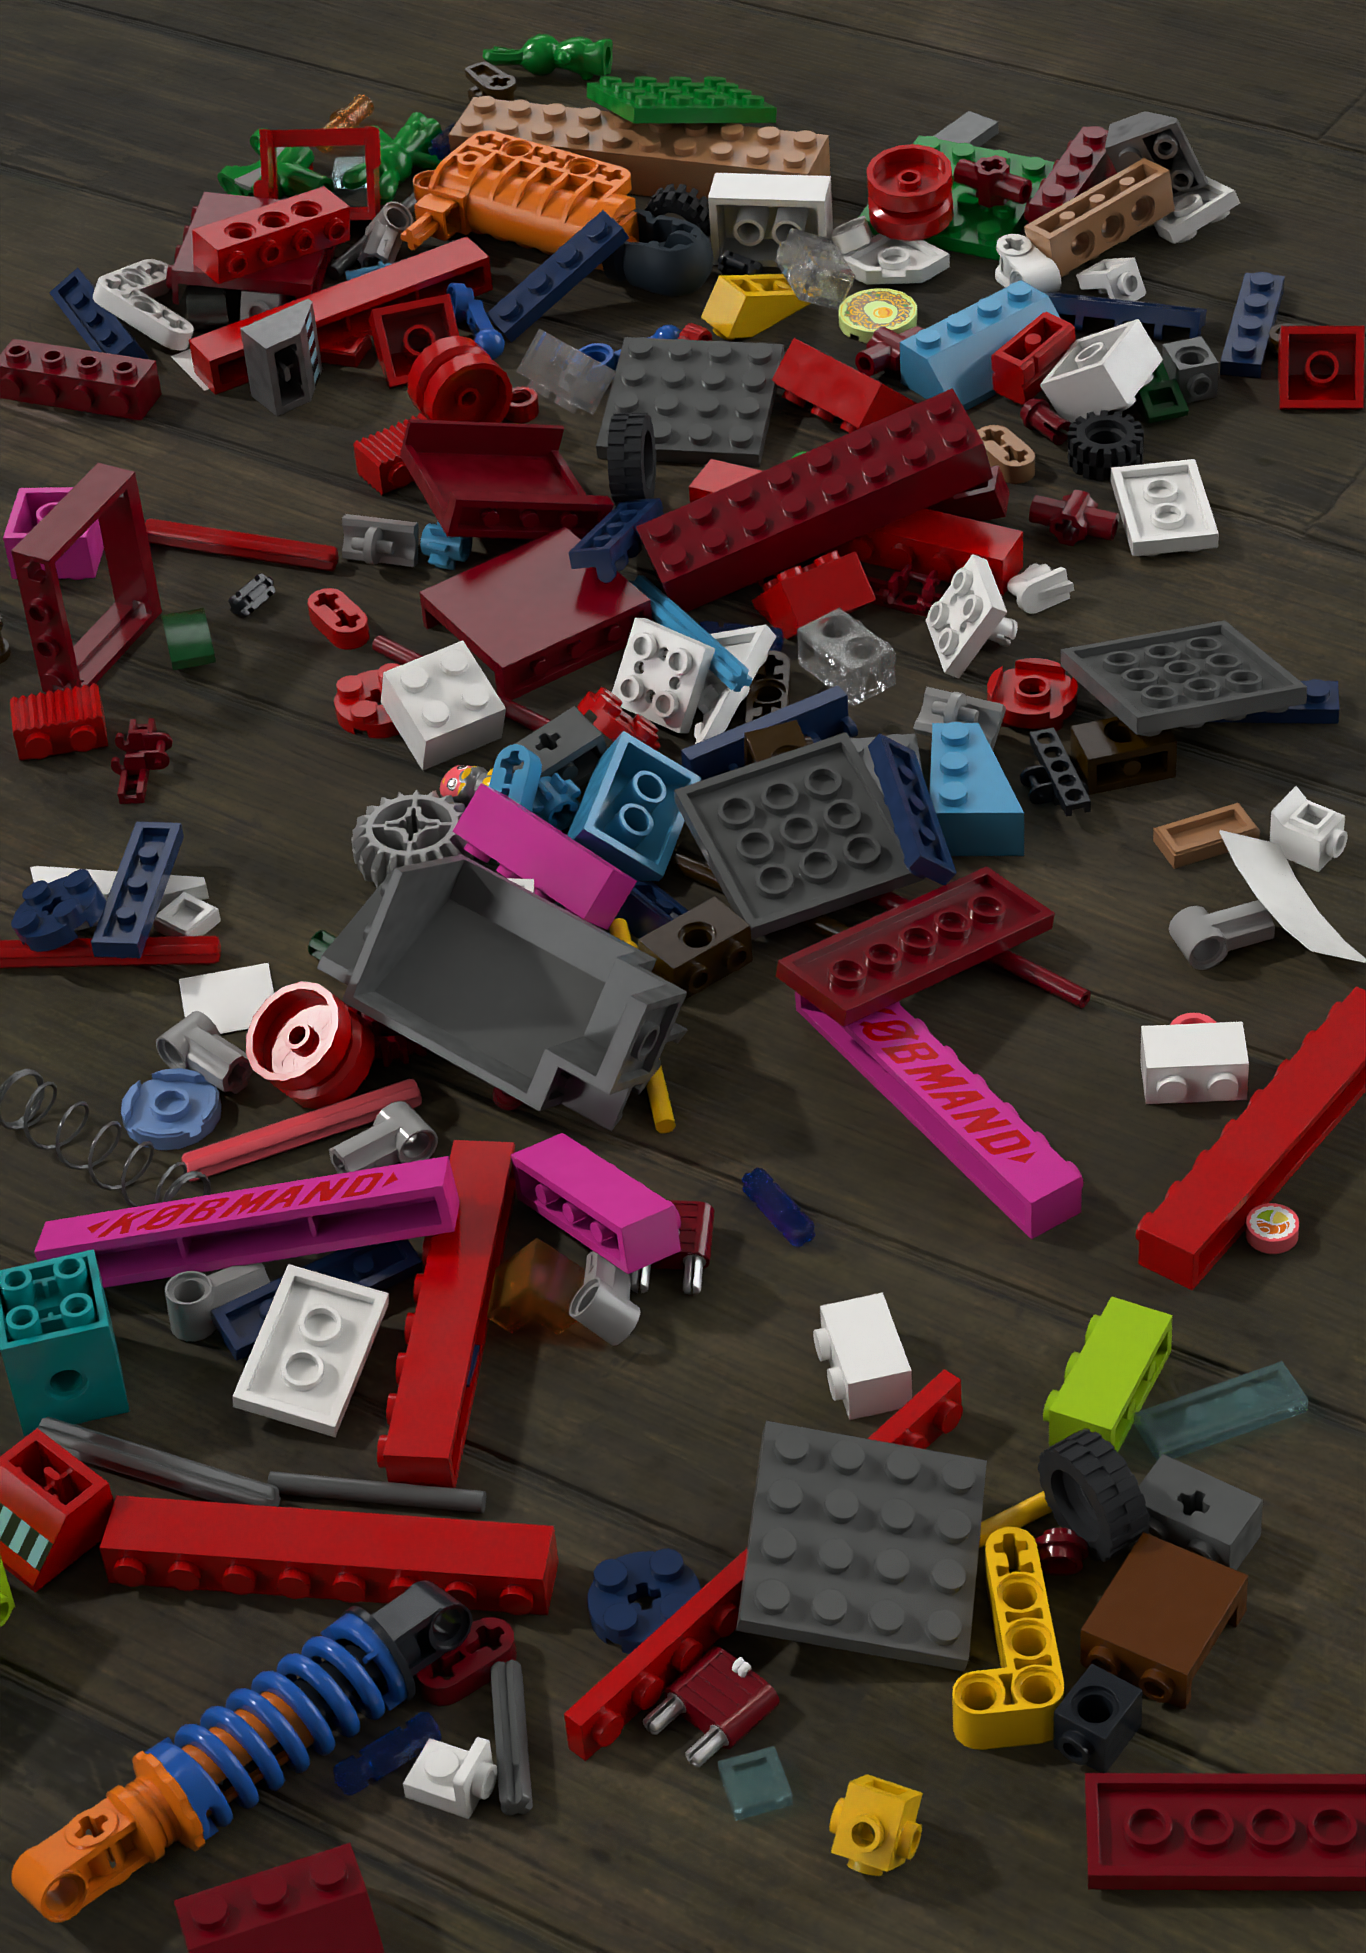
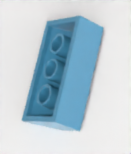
(960, 347)

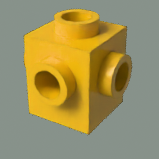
(876, 1825)

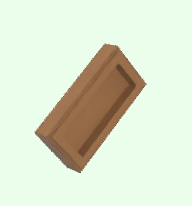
(1199, 835)

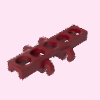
(896, 587)
(140, 763)

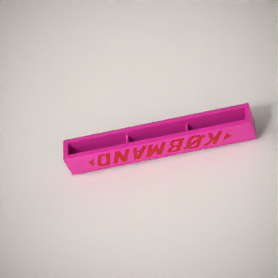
(958, 1114)
(261, 1222)

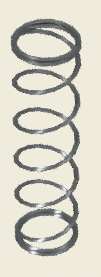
(29, 1113)

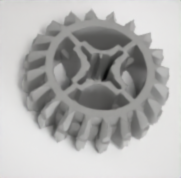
(406, 833)

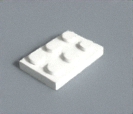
(1164, 508)
(311, 1350)

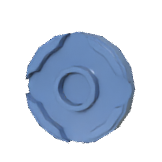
(171, 1109)

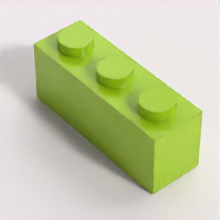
(1111, 1373)

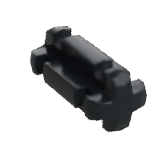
(738, 264)
(251, 595)

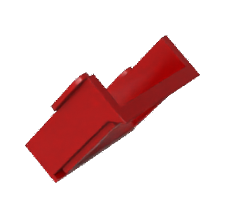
(367, 136)

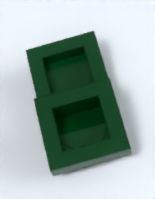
(1161, 398)
(188, 639)

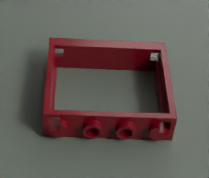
(114, 500)

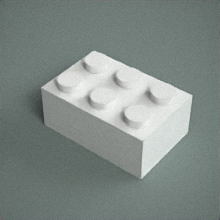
(758, 210)

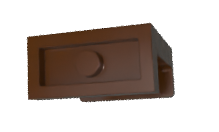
(1162, 1618)

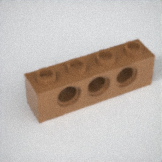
(1103, 215)

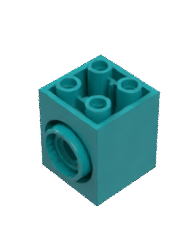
(60, 1342)

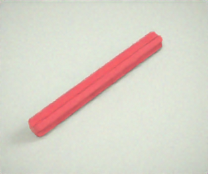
(299, 1130)

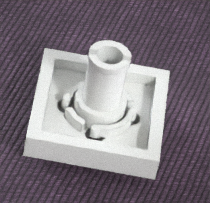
(968, 617)
(674, 679)

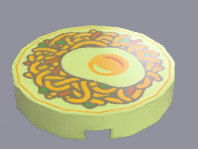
(875, 309)

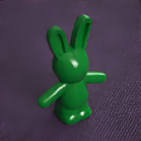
(544, 54)
(399, 156)

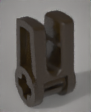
(490, 82)

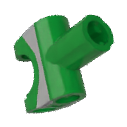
(292, 172)

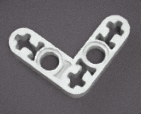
(130, 297)

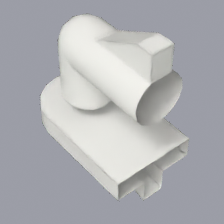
(1040, 588)

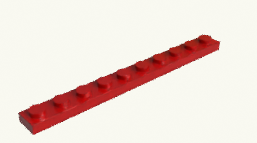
(714, 1610)

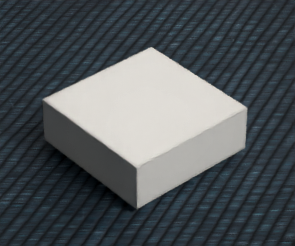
(186, 917)

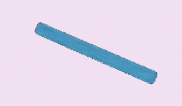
(670, 615)

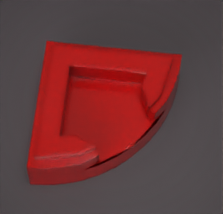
(347, 352)

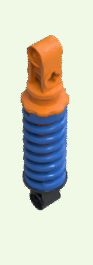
(189, 1784)

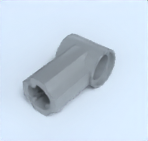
(384, 235)
(1209, 937)
(199, 1047)
(395, 1137)
(194, 1295)
(605, 1301)

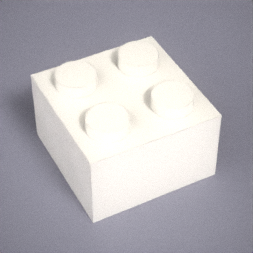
(1102, 371)
(442, 705)

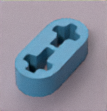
(524, 782)

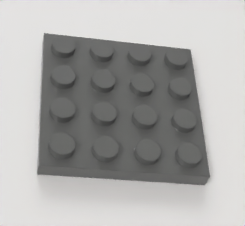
(700, 395)
(1183, 677)
(796, 835)
(863, 1546)

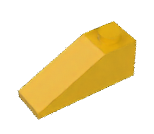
(749, 304)

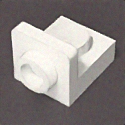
(1116, 277)
(452, 1776)

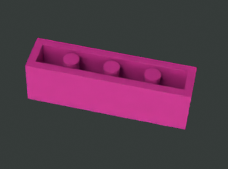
(538, 851)
(596, 1203)

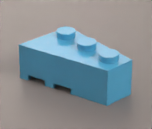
(973, 794)

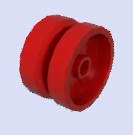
(910, 192)
(459, 383)
(310, 1045)

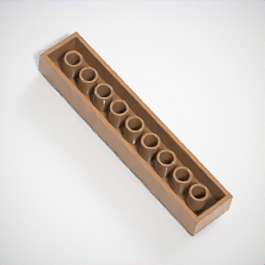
(651, 151)

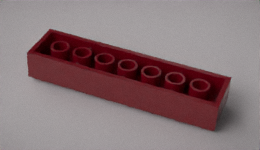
(815, 501)

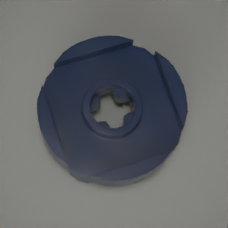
(56, 909)
(635, 1576)

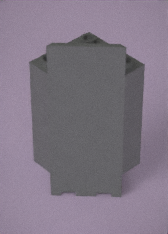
(508, 987)

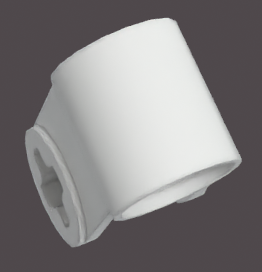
(1025, 262)

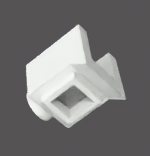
(1307, 831)

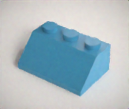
(632, 809)

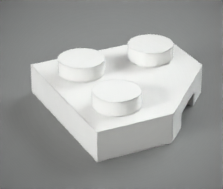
(1196, 210)
(896, 261)

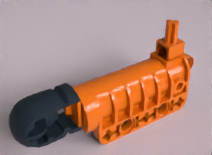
(546, 197)

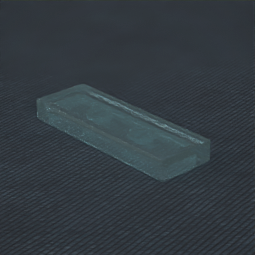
(1221, 1411)

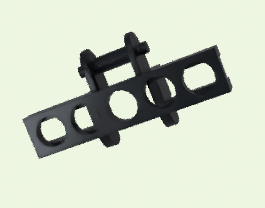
(1052, 769)

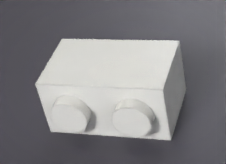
(1194, 1062)
(864, 1356)

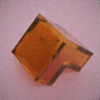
(535, 1286)

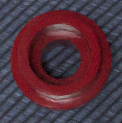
(1061, 1551)

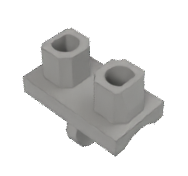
(380, 540)
(947, 707)

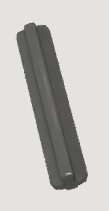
(511, 1738)

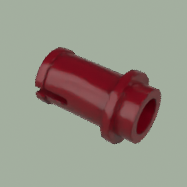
(1038, 415)

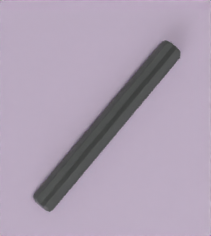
(159, 1466)

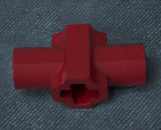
(992, 181)
(883, 351)
(1074, 517)

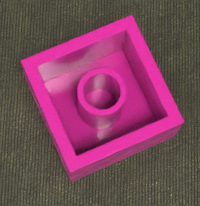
(29, 509)

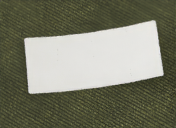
(1277, 888)

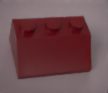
(291, 1908)

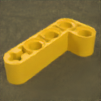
(1019, 1699)

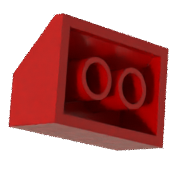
(835, 388)

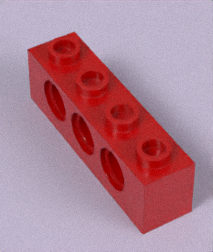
(271, 235)

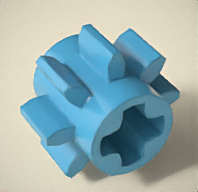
(444, 550)
(556, 801)

